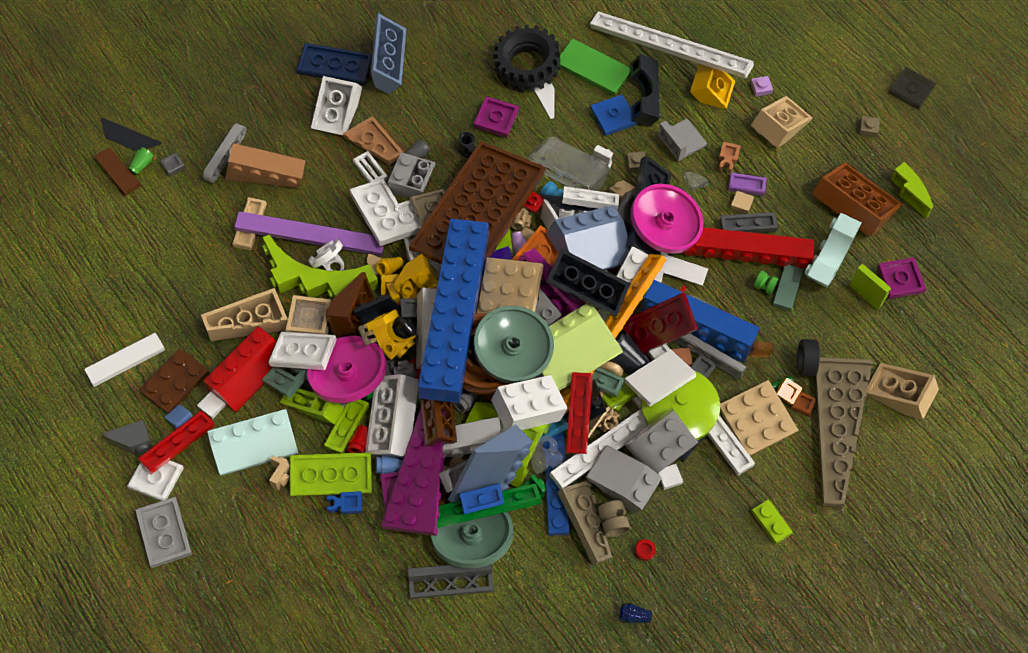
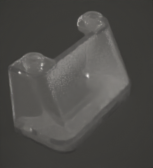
(570, 164)

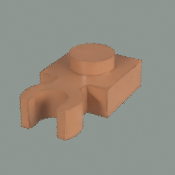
(728, 155)

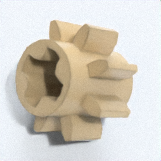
(522, 220)
(609, 420)

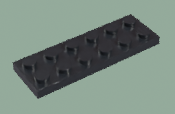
(649, 174)

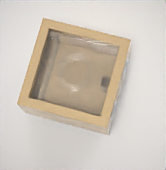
(308, 315)

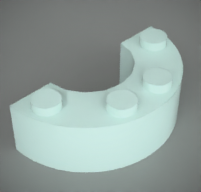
(833, 250)

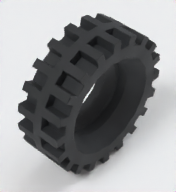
(527, 40)

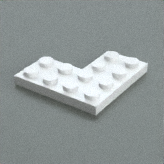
(383, 213)

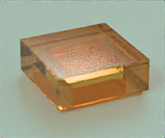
(761, 349)

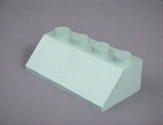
(252, 442)

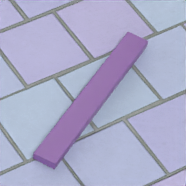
(307, 233)

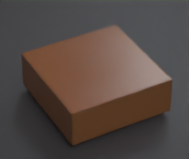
(804, 404)

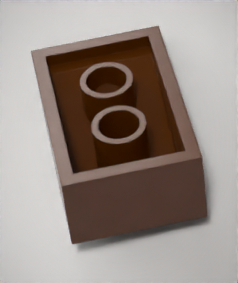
(340, 312)

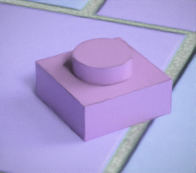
(761, 86)

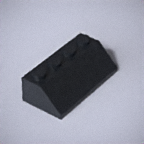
(587, 282)

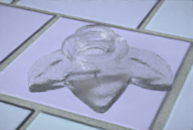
(543, 458)

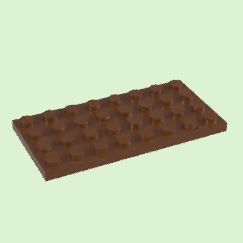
(487, 189)

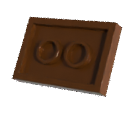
(174, 381)

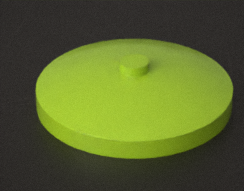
(694, 403)

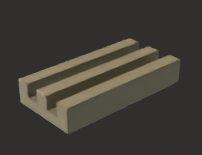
(364, 335)

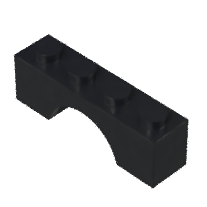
(645, 73)

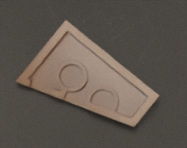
(374, 139)

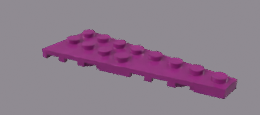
(417, 486)

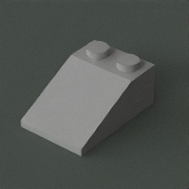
(624, 478)

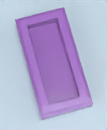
(747, 184)

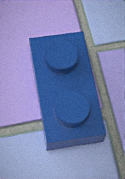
(481, 498)

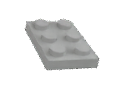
(163, 532)

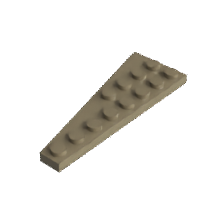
(840, 402)

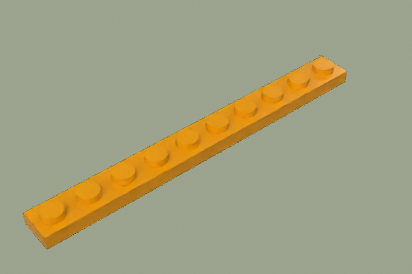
(634, 295)

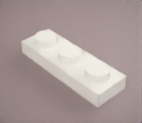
(589, 198)

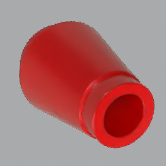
(358, 441)

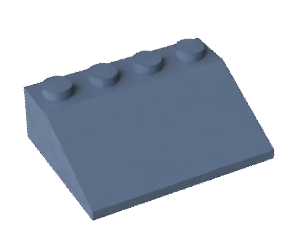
(593, 236)
(494, 462)

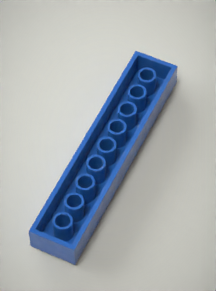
(454, 311)

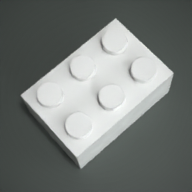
(529, 403)

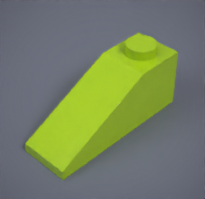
(314, 406)

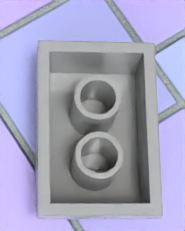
(661, 441)

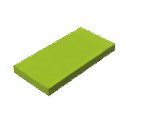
(330, 474)

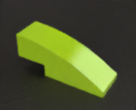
(912, 189)

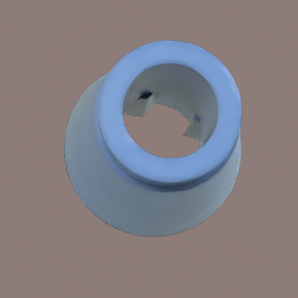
(387, 464)

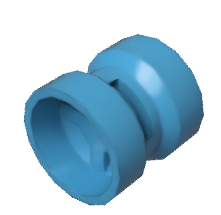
(551, 189)

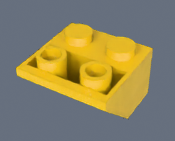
(415, 276)

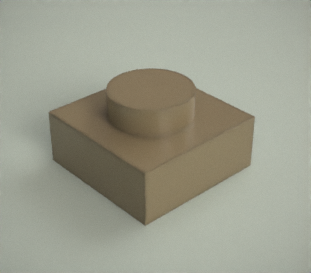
(869, 126)
(633, 160)

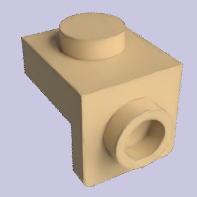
(621, 188)
(281, 474)

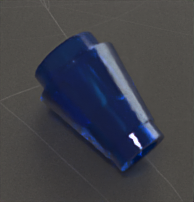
(634, 614)

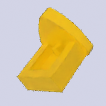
(387, 279)

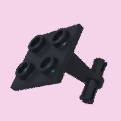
(373, 309)

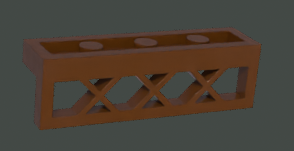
(434, 421)

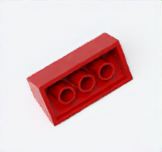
(242, 370)

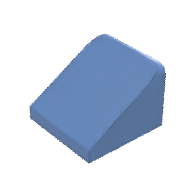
(178, 416)

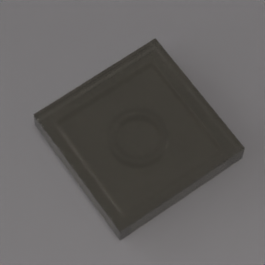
(912, 88)

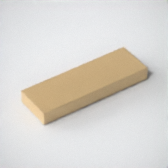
(243, 239)

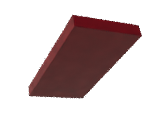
(661, 323)

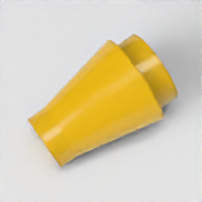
(387, 266)

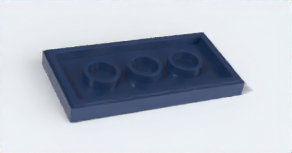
(334, 63)

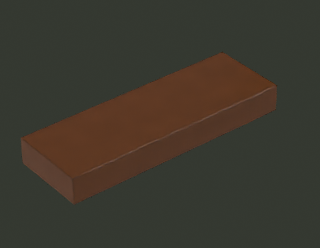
(117, 171)

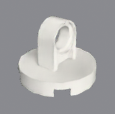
(327, 255)

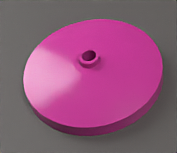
(667, 218)
(350, 372)

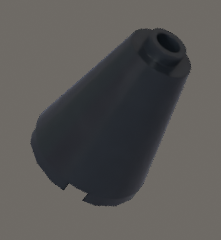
(632, 357)

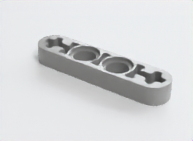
(222, 155)

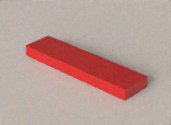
(579, 413)
(176, 442)

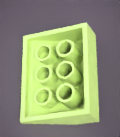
(580, 345)

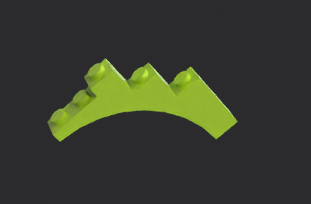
(311, 281)

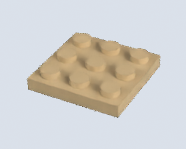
(509, 284)
(758, 418)

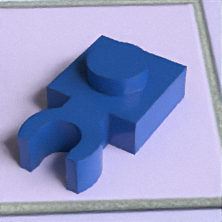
(348, 503)

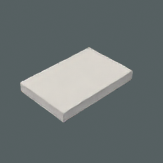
(302, 350)
(660, 377)

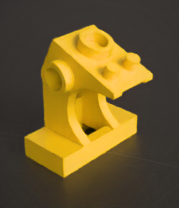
(385, 335)

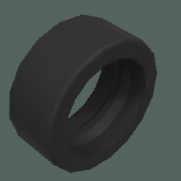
(808, 357)

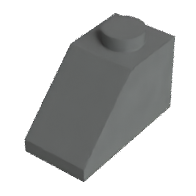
(131, 438)

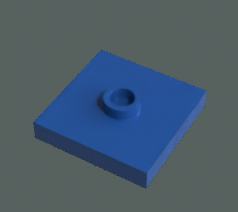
(613, 115)

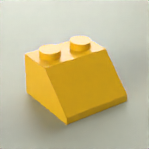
(712, 86)

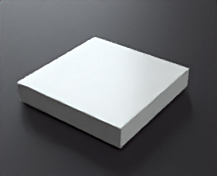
(159, 483)

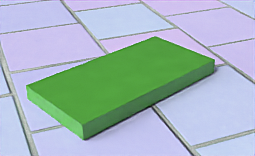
(594, 67)

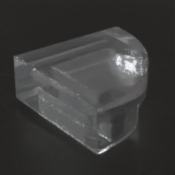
(695, 181)

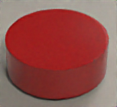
(645, 550)

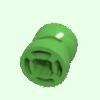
(762, 280)

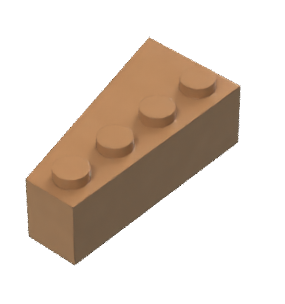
(263, 167)

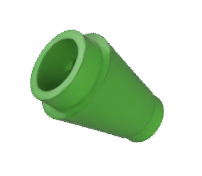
(141, 160)

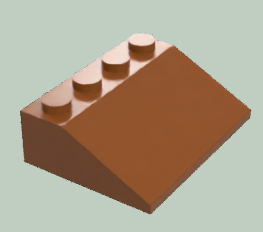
(857, 197)

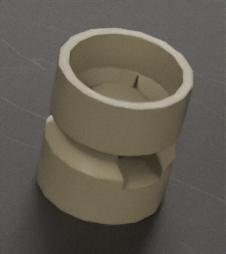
(614, 520)

